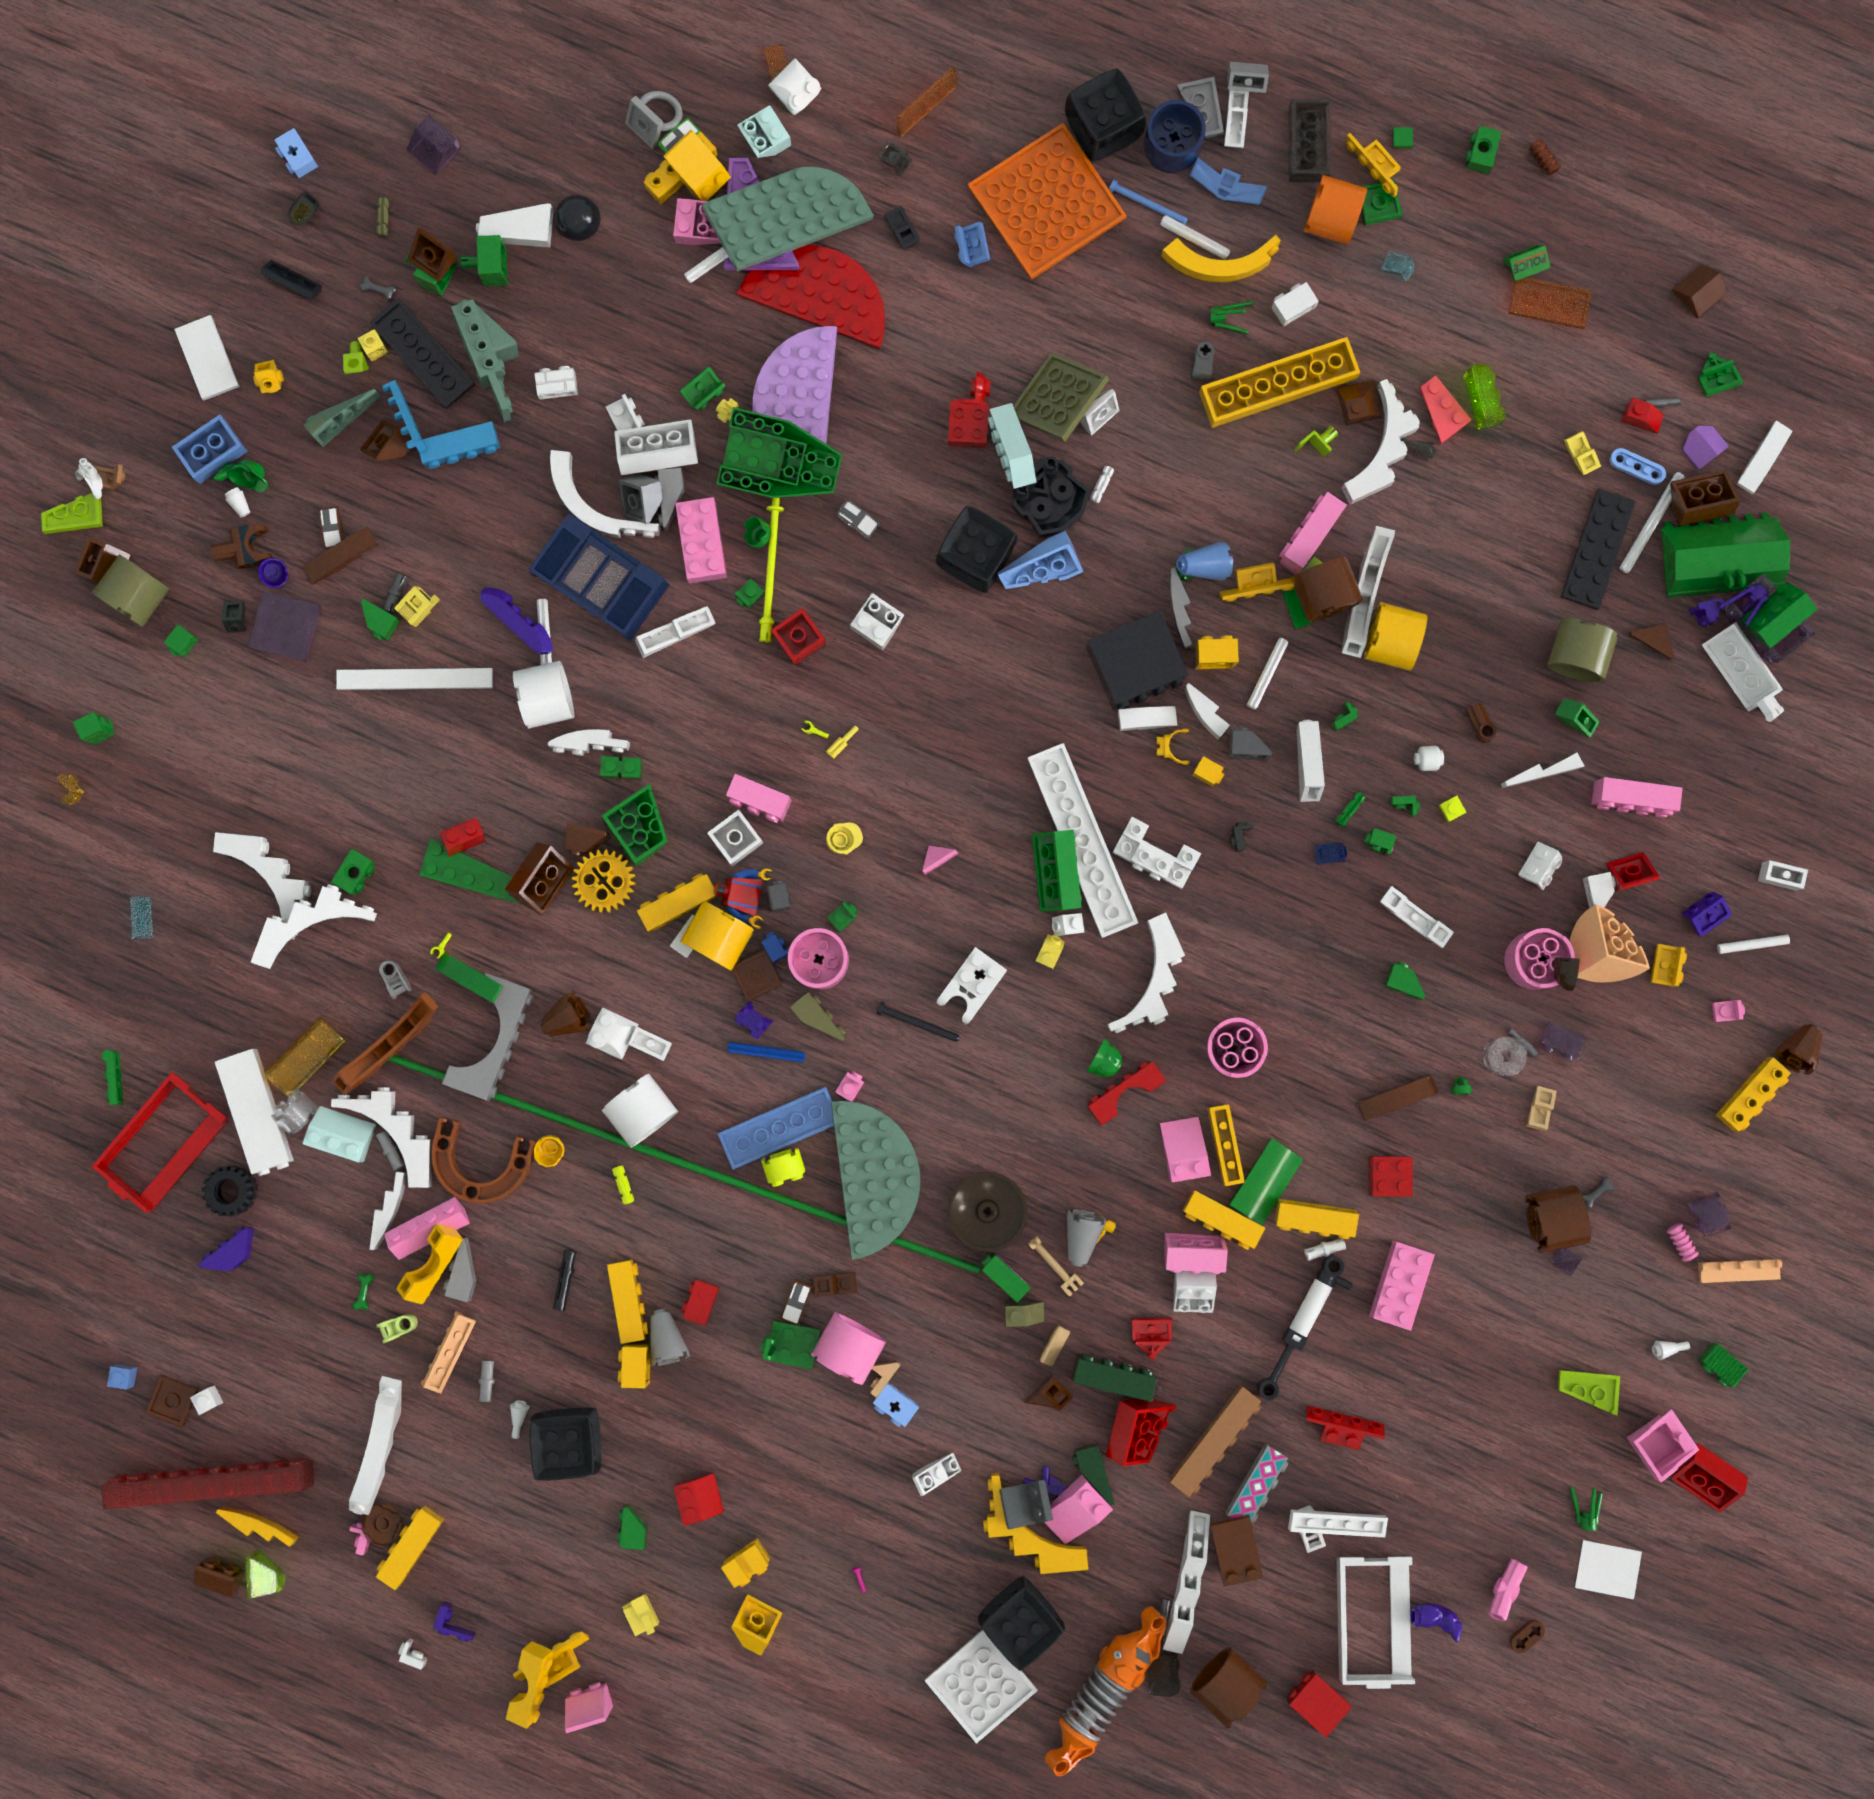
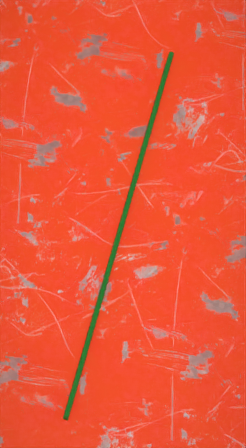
(690, 1166)

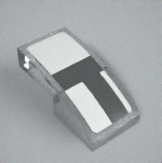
(857, 518)

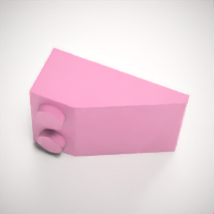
(1185, 1149)
(1077, 1510)
(587, 1707)

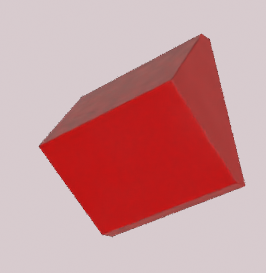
(1632, 871)

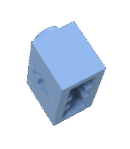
(300, 163)
(906, 1405)

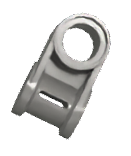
(394, 980)

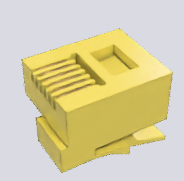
(416, 605)
(641, 1615)

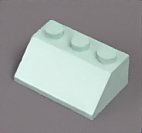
(340, 1134)

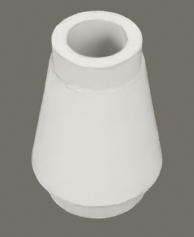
(237, 501)

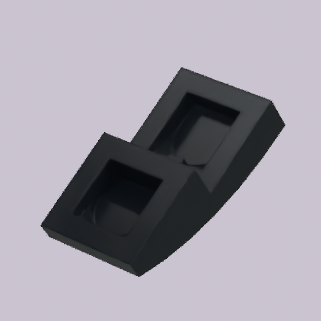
(901, 227)

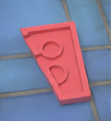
(1444, 410)

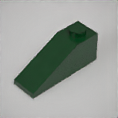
(1092, 1466)

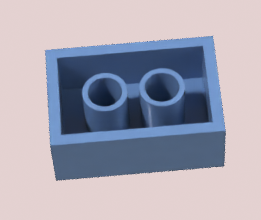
(209, 449)

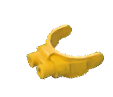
(1164, 749)

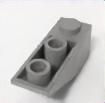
(672, 492)
(462, 1277)

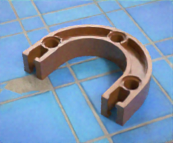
(458, 1184)

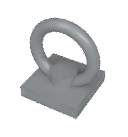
(648, 124)

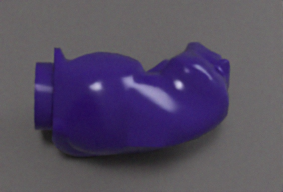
(1430, 1615)

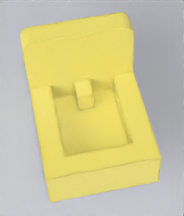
(1050, 951)

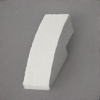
(1205, 711)
(1147, 718)

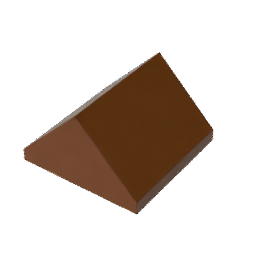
(431, 254)
(1700, 290)

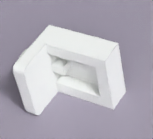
(1067, 924)

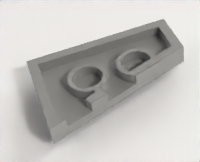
(1205, 98)

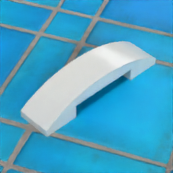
(1415, 917)

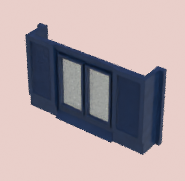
(599, 576)

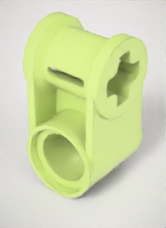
(394, 1328)

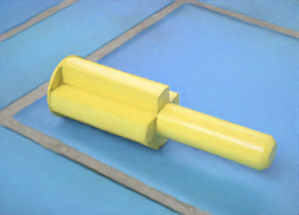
(840, 743)

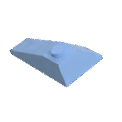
(1047, 561)

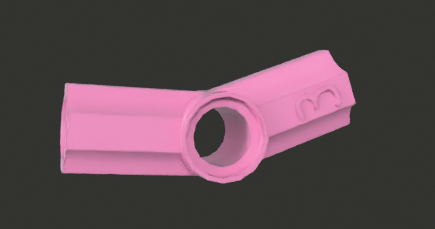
(1507, 1590)

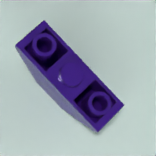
(230, 1253)

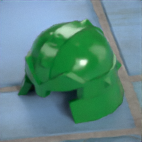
(1107, 1060)

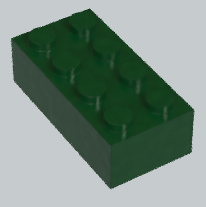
(1114, 1378)

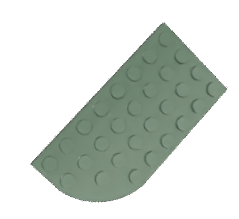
(785, 214)

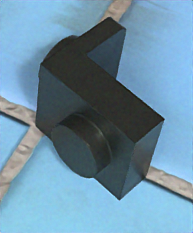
(1237, 839)

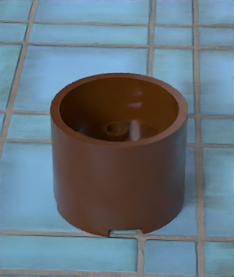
(1327, 589)
(1558, 1218)
(1228, 1687)

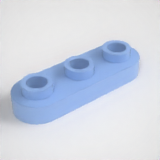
(1645, 470)

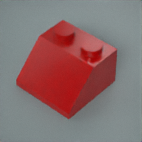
(698, 1499)

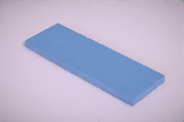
(777, 1128)

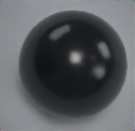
(577, 217)

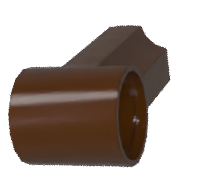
(1480, 720)

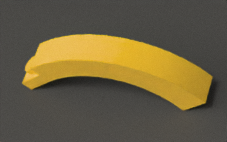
(1218, 270)

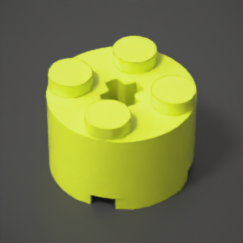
(783, 1167)

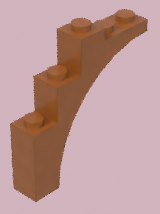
(387, 1046)

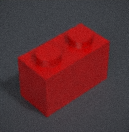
(462, 837)
(700, 1301)

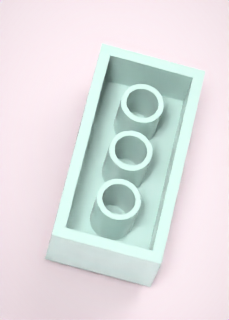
(1011, 446)

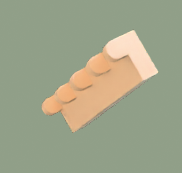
(1739, 1270)
(448, 1352)

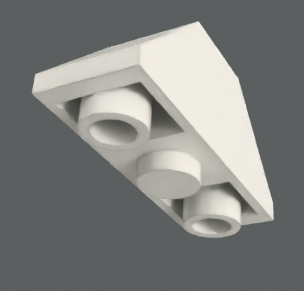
(935, 1473)

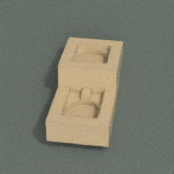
(1541, 1108)

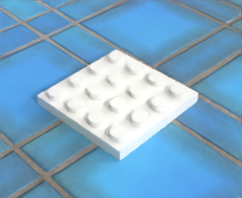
(980, 1686)

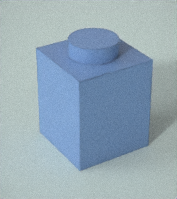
(122, 1376)

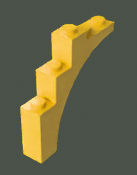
(1051, 1556)

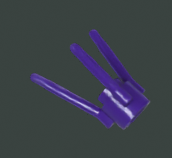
(1757, 594)

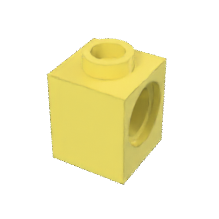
(373, 345)

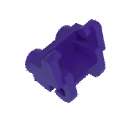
(1707, 611)
(753, 1020)

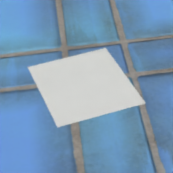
(1608, 1569)

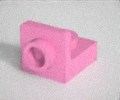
(1728, 1010)
(850, 1086)
(361, 1541)

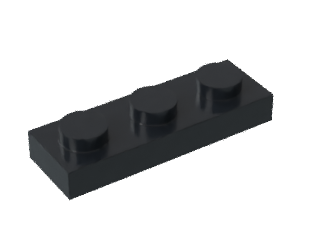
(291, 279)

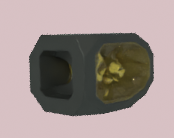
(303, 209)

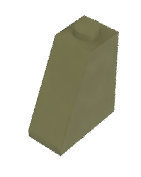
(1023, 1313)

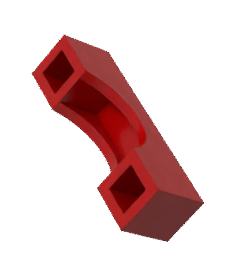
(1105, 1107)

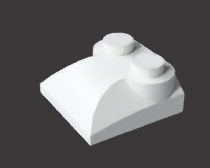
(795, 87)
(1100, 411)
(611, 1033)

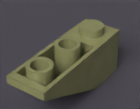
(810, 1013)

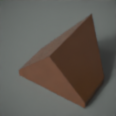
(1050, 1394)

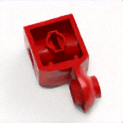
(970, 416)

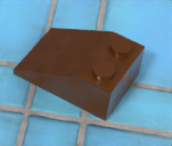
(1236, 1550)

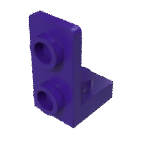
(444, 1615)

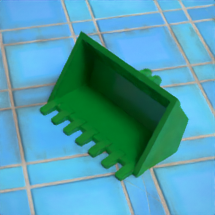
(1723, 555)

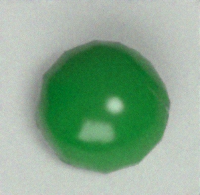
(757, 532)

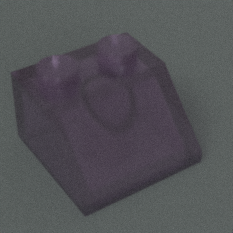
(432, 145)

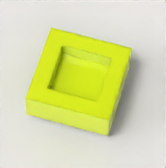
(1452, 808)

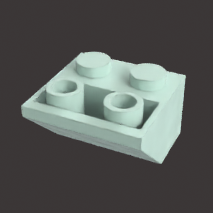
(765, 133)

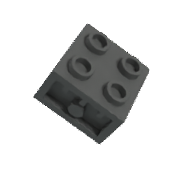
(1026, 1504)

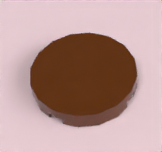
(382, 1524)

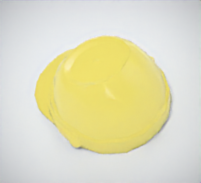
(844, 837)

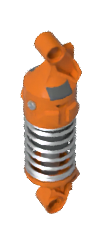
(1116, 1673)

